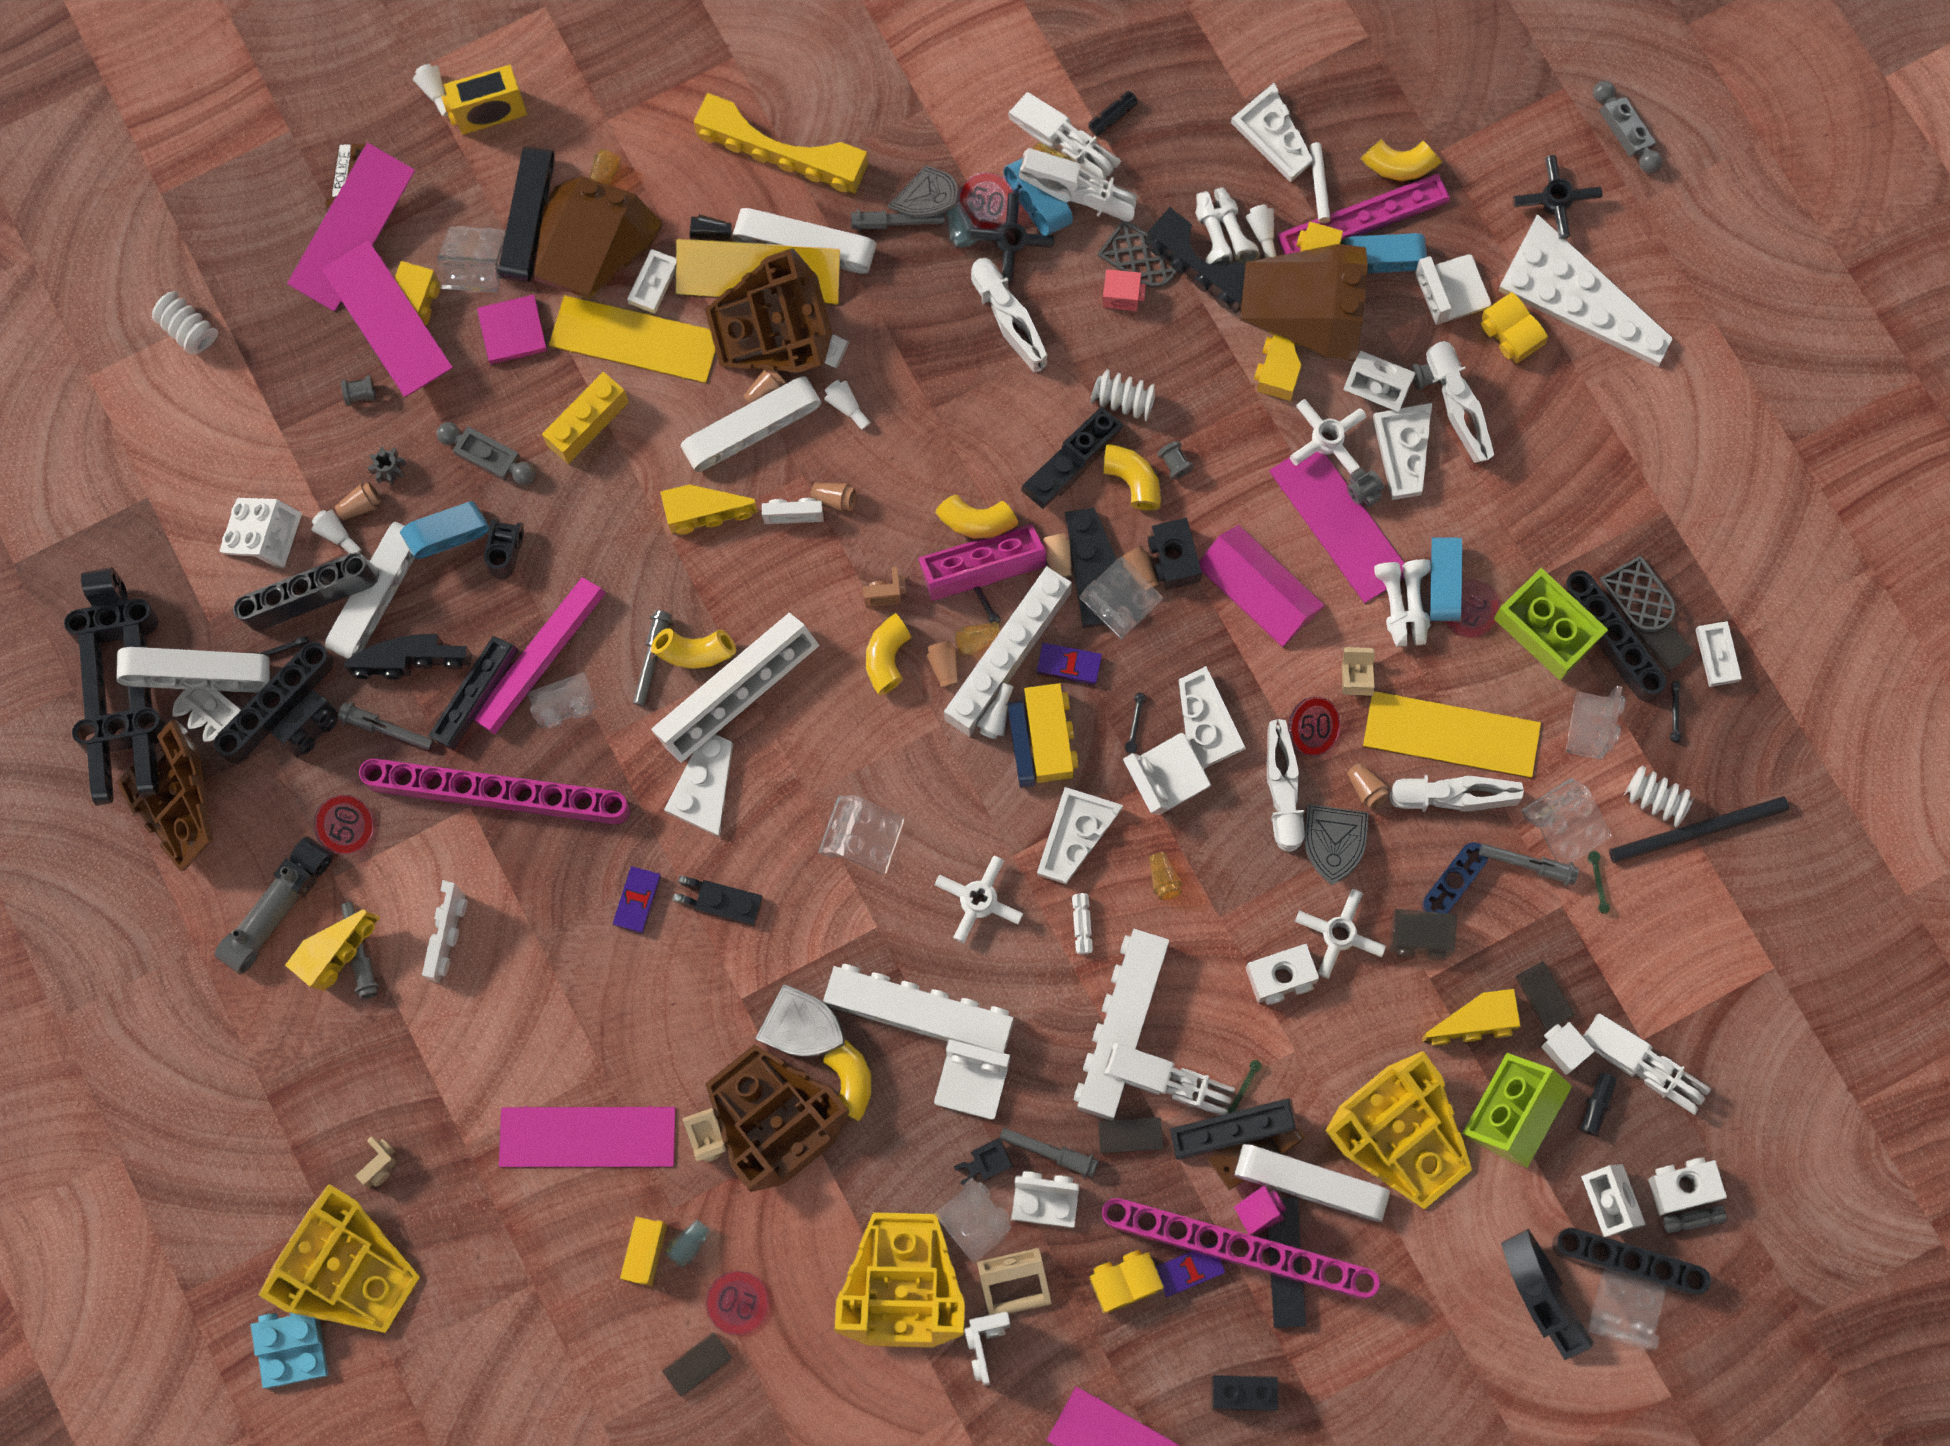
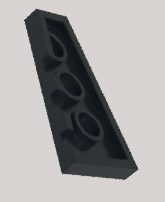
(1090, 555)

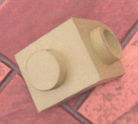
(1358, 671)
(704, 1135)
(377, 1170)

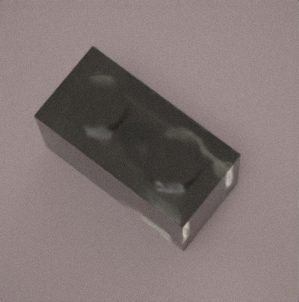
(1423, 934)

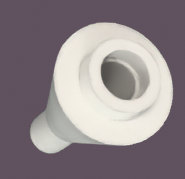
(430, 81)
(1262, 223)
(842, 398)
(330, 527)
(994, 719)

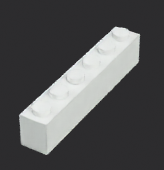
(1008, 650)
(735, 687)
(917, 1010)
(1123, 1021)

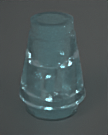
(958, 225)
(686, 1244)

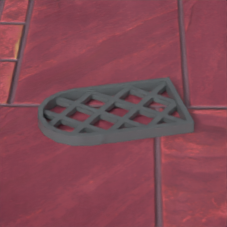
(1120, 266)
(1626, 611)

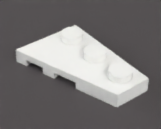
(1271, 131)
(1403, 448)
(1207, 719)
(702, 787)
(1074, 833)
(446, 918)

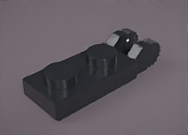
(721, 901)

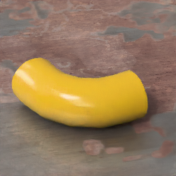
(1398, 164)
(1138, 475)
(976, 522)
(693, 652)
(882, 652)
(854, 1078)

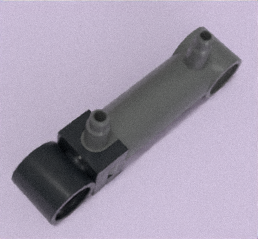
(292, 881)

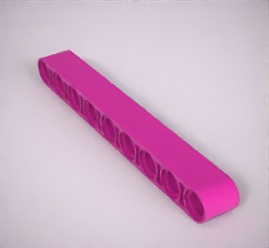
(482, 783)
(1256, 1248)

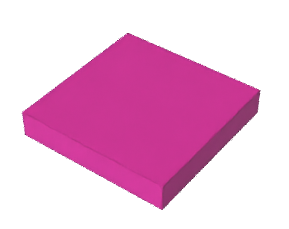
(512, 329)

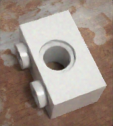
(1379, 381)
(1295, 961)
(1705, 1181)
(1613, 1200)

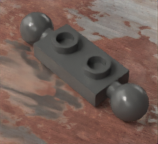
(1627, 127)
(486, 453)

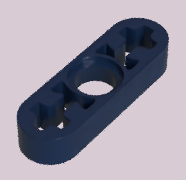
(1021, 744)
(1461, 858)

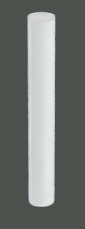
(1320, 183)

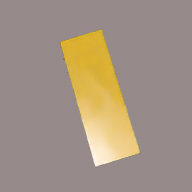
(716, 266)
(633, 339)
(1452, 734)

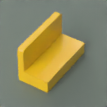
(643, 1251)

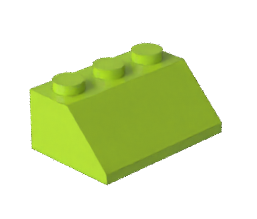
(1550, 624)
(1517, 1109)

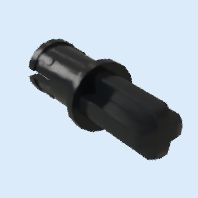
(1598, 1104)

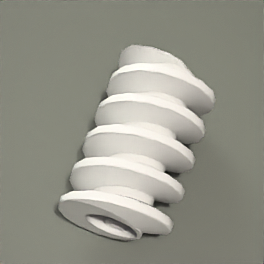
(183, 323)
(1123, 394)
(1659, 795)

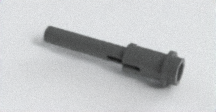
(881, 220)
(660, 621)
(364, 719)
(1545, 867)
(361, 965)
(1065, 1157)

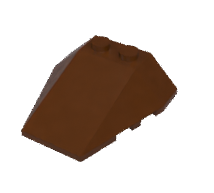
(590, 235)
(1309, 298)
(772, 318)
(181, 807)
(772, 1118)

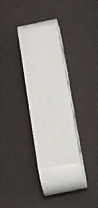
(768, 228)
(750, 424)
(367, 607)
(192, 669)
(1312, 1183)

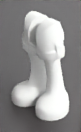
(1221, 254)
(1396, 623)

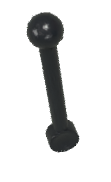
(992, 617)
(300, 642)
(1675, 736)
(1131, 747)

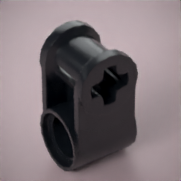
(505, 542)

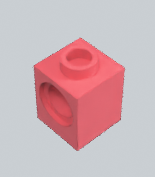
(1123, 290)

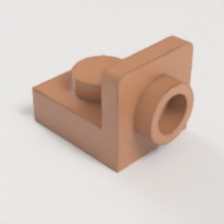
(881, 593)

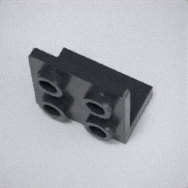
(306, 724)

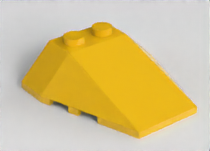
(1404, 1131)
(340, 1267)
(901, 1286)

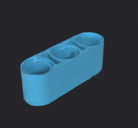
(1044, 210)
(1391, 252)
(444, 530)
(1446, 579)

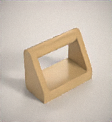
(1010, 1268)

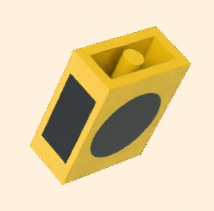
(484, 100)

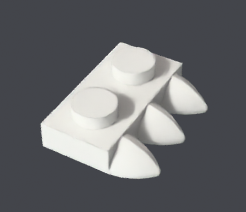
(208, 708)

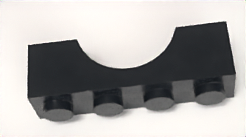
(1172, 240)

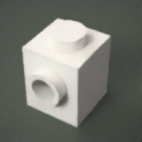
(1566, 1047)

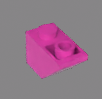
(1260, 1211)

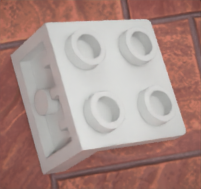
(1452, 288)
(261, 530)
(1167, 774)
(972, 1079)
(1045, 1200)
(993, 1327)

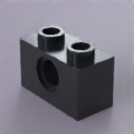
(1174, 536)
(1244, 1393)

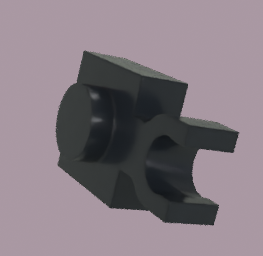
(988, 1161)

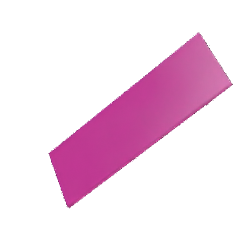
(352, 219)
(386, 318)
(1337, 521)
(587, 1137)
(1095, 1423)

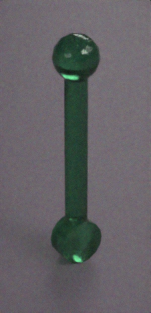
(1593, 858)
(1255, 1066)

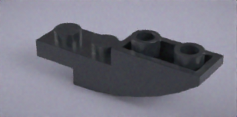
(1073, 458)
(395, 657)
(1542, 1295)

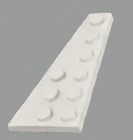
(1568, 287)

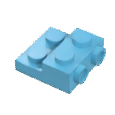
(289, 1349)

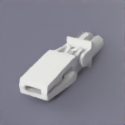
(1054, 130)
(1072, 183)
(1008, 310)
(1459, 398)
(1454, 793)
(1288, 821)
(1636, 1057)
(1157, 1076)

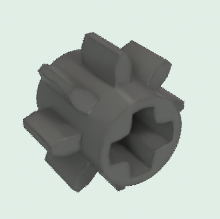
(386, 473)
(1365, 487)

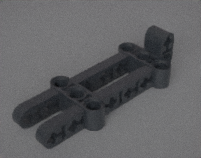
(108, 602)

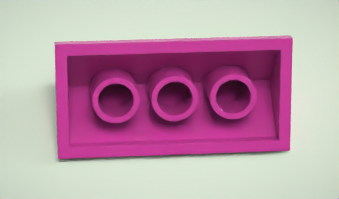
(982, 562)
(1259, 585)

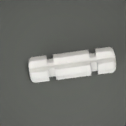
(1082, 923)

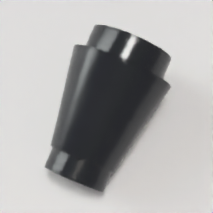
(709, 228)

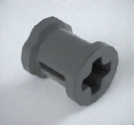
(1423, 376)
(358, 390)
(1175, 460)

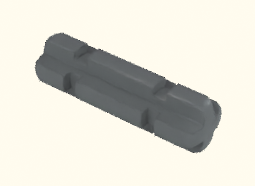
(1694, 1219)

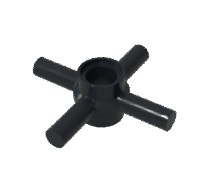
(1557, 206)
(999, 237)

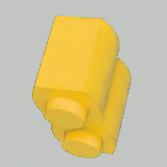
(1513, 328)
(1125, 1282)

